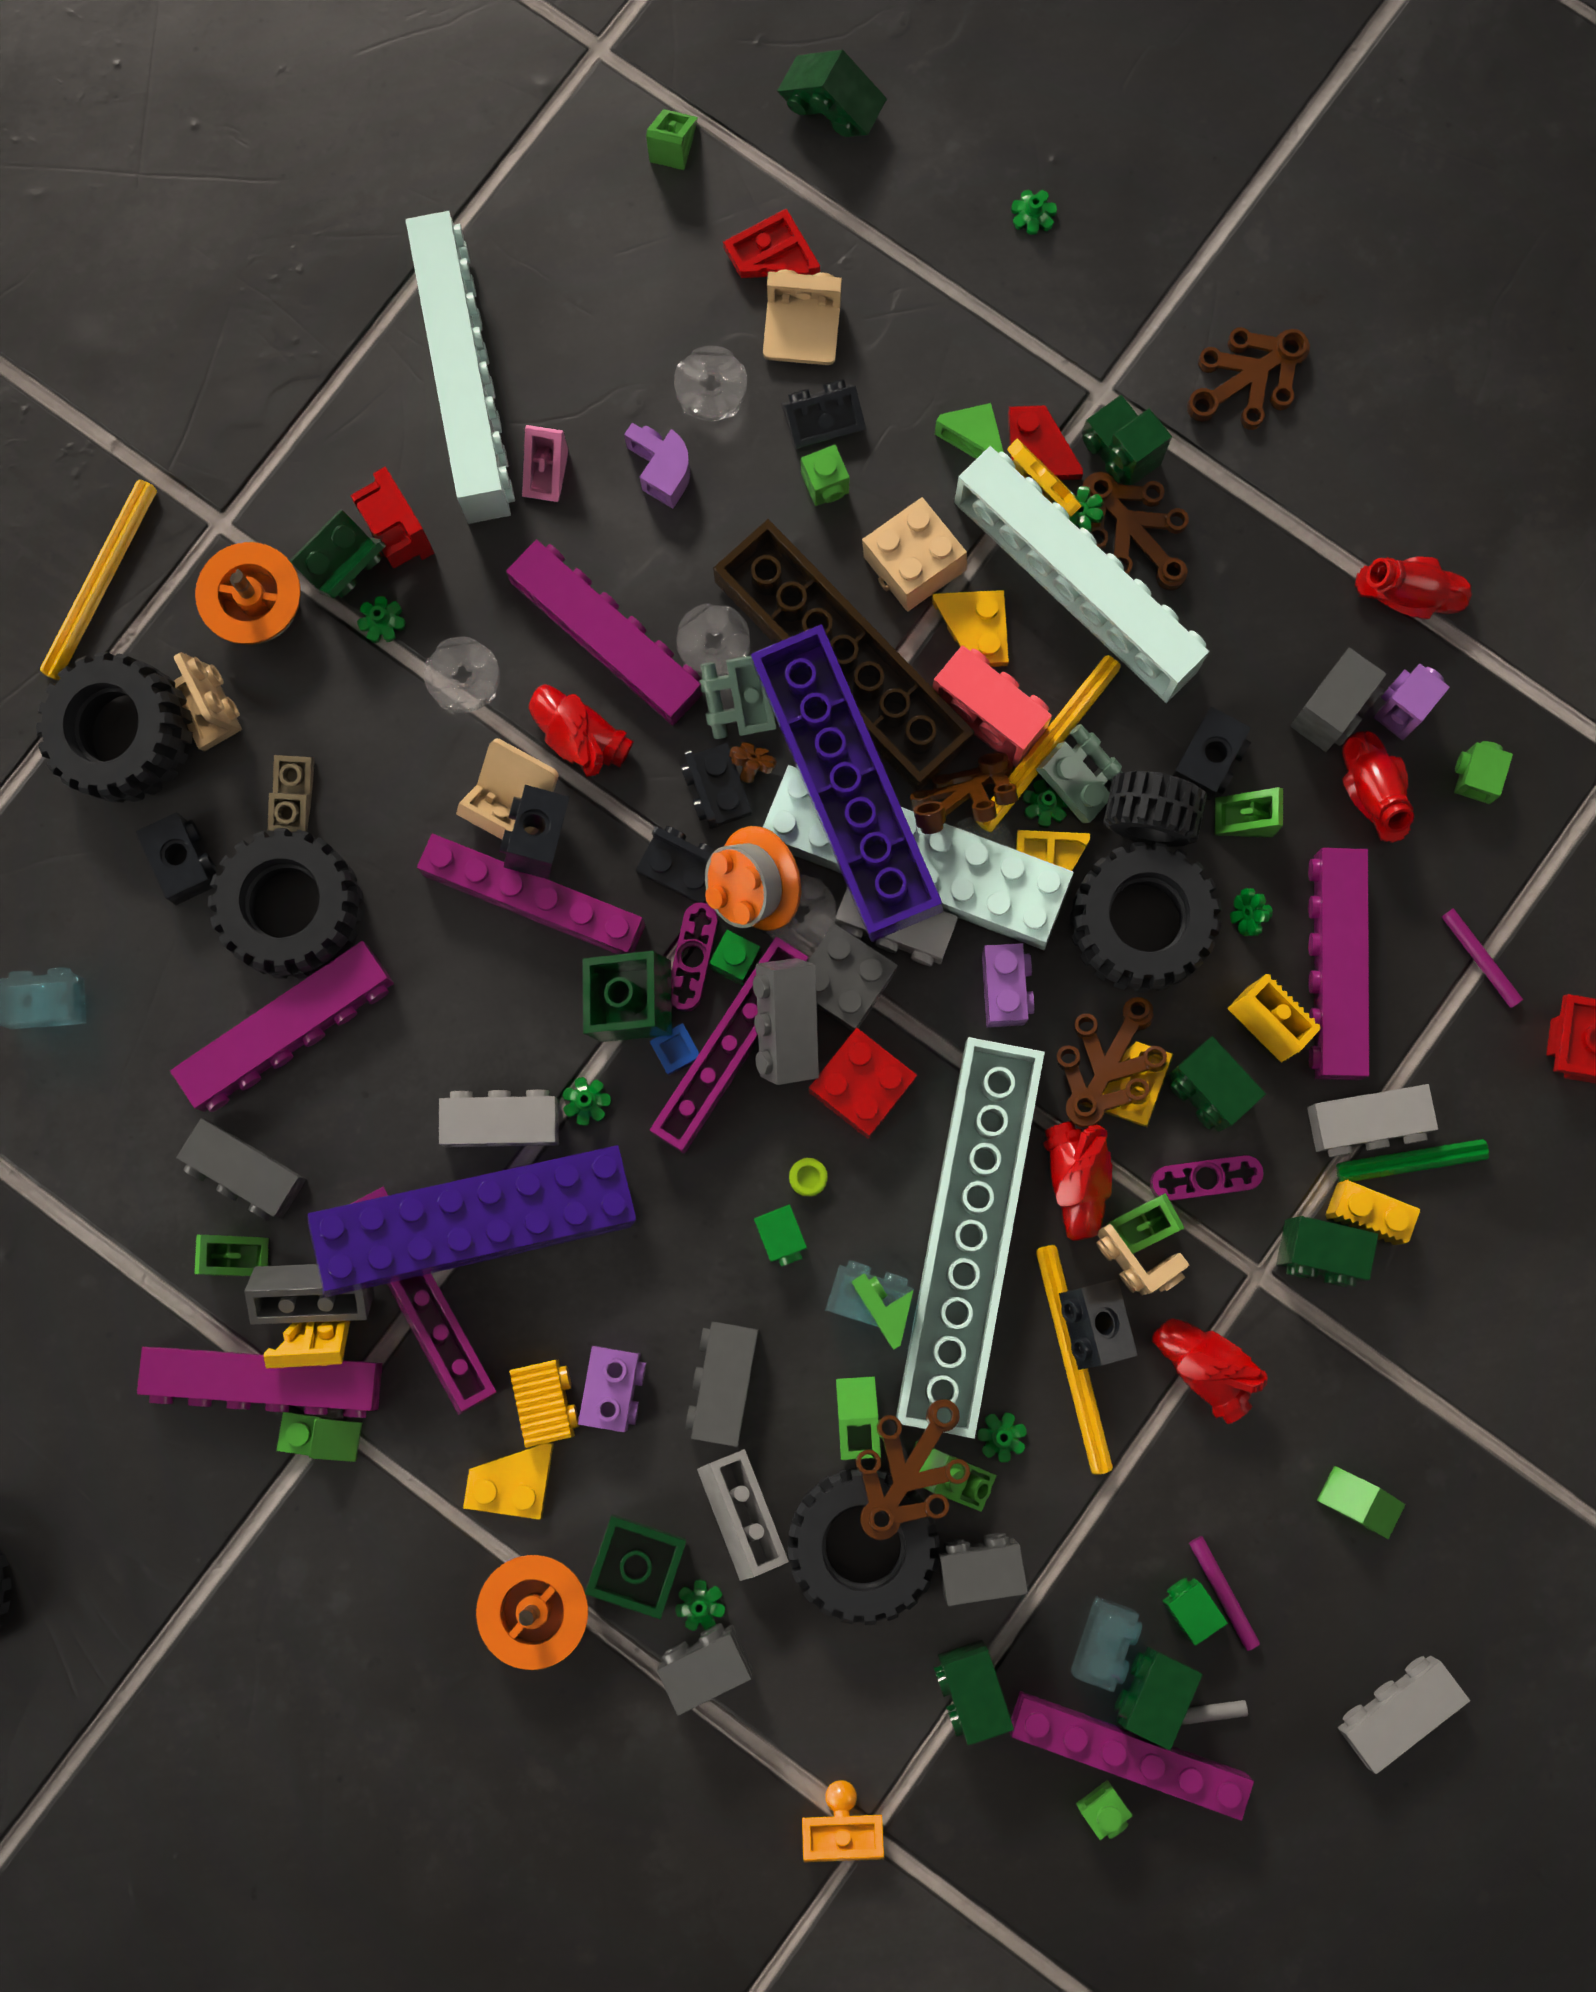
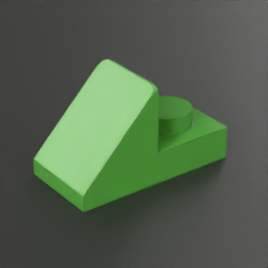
(889, 1318)
(319, 1437)

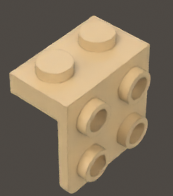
(802, 317)
(211, 711)
(501, 778)
(1161, 1277)

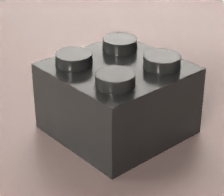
(1338, 701)
(849, 977)
(981, 1569)
(704, 1668)

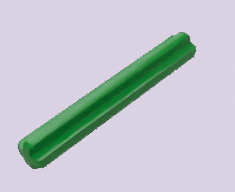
(1413, 1161)

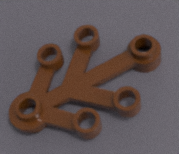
(1252, 372)
(1132, 525)
(992, 769)
(1108, 1067)
(907, 1475)

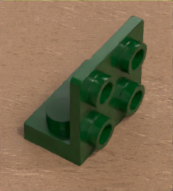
(337, 556)

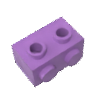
(1410, 700)
(1005, 985)
(611, 1389)

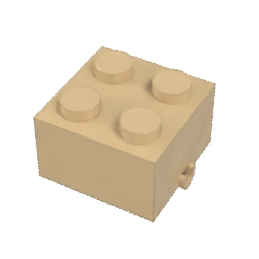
(914, 554)

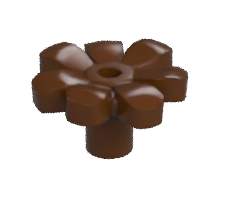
(752, 760)

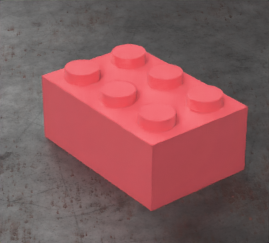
(992, 704)

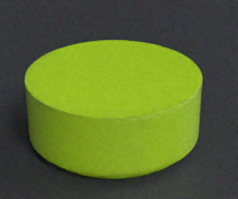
(808, 1177)

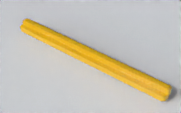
(98, 579)
(1058, 731)
(1078, 1380)

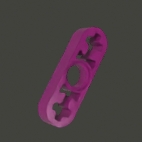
(709, 932)
(1232, 1163)

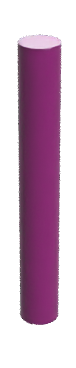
(1482, 958)
(1224, 1593)

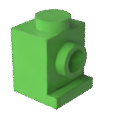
(1104, 1811)

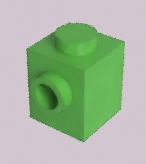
(825, 475)
(1482, 771)

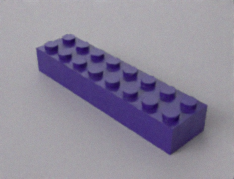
(847, 783)
(470, 1220)

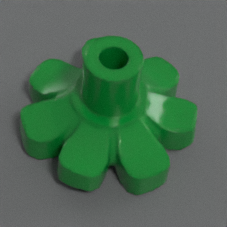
(1033, 212)
(1090, 509)
(381, 620)
(1040, 807)
(1250, 912)
(592, 1107)
(992, 1436)
(703, 1597)

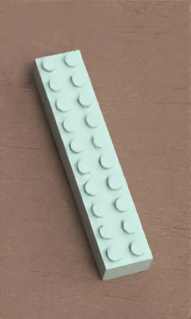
(970, 1233)

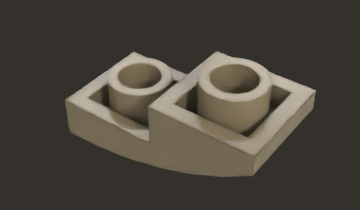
(292, 793)

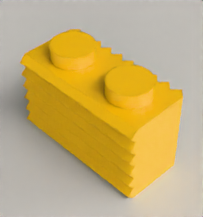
(1274, 1018)
(1372, 1212)
(544, 1403)

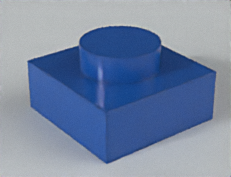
(675, 1050)

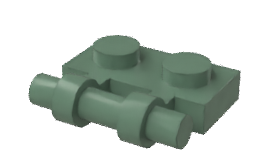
(750, 702)
(1073, 780)

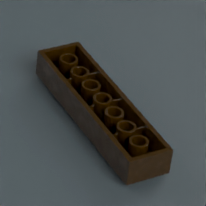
(900, 709)

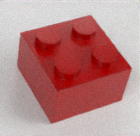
(862, 1083)

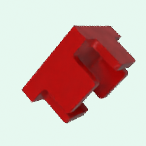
(392, 520)
(1574, 1039)

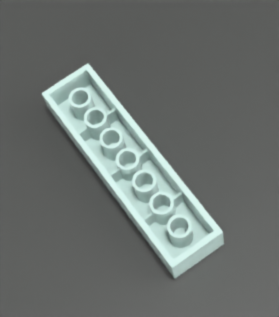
(460, 367)
(1080, 573)
(972, 874)

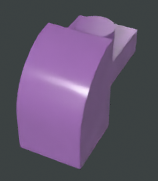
(668, 464)

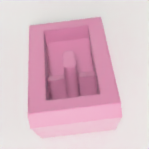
(544, 463)

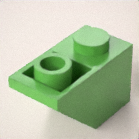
(857, 1417)
(969, 1493)

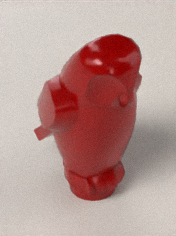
(1414, 586)
(578, 731)
(1378, 785)
(1080, 1176)
(1211, 1367)

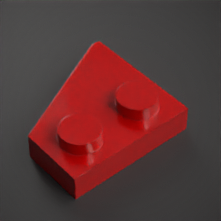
(771, 247)
(1044, 439)

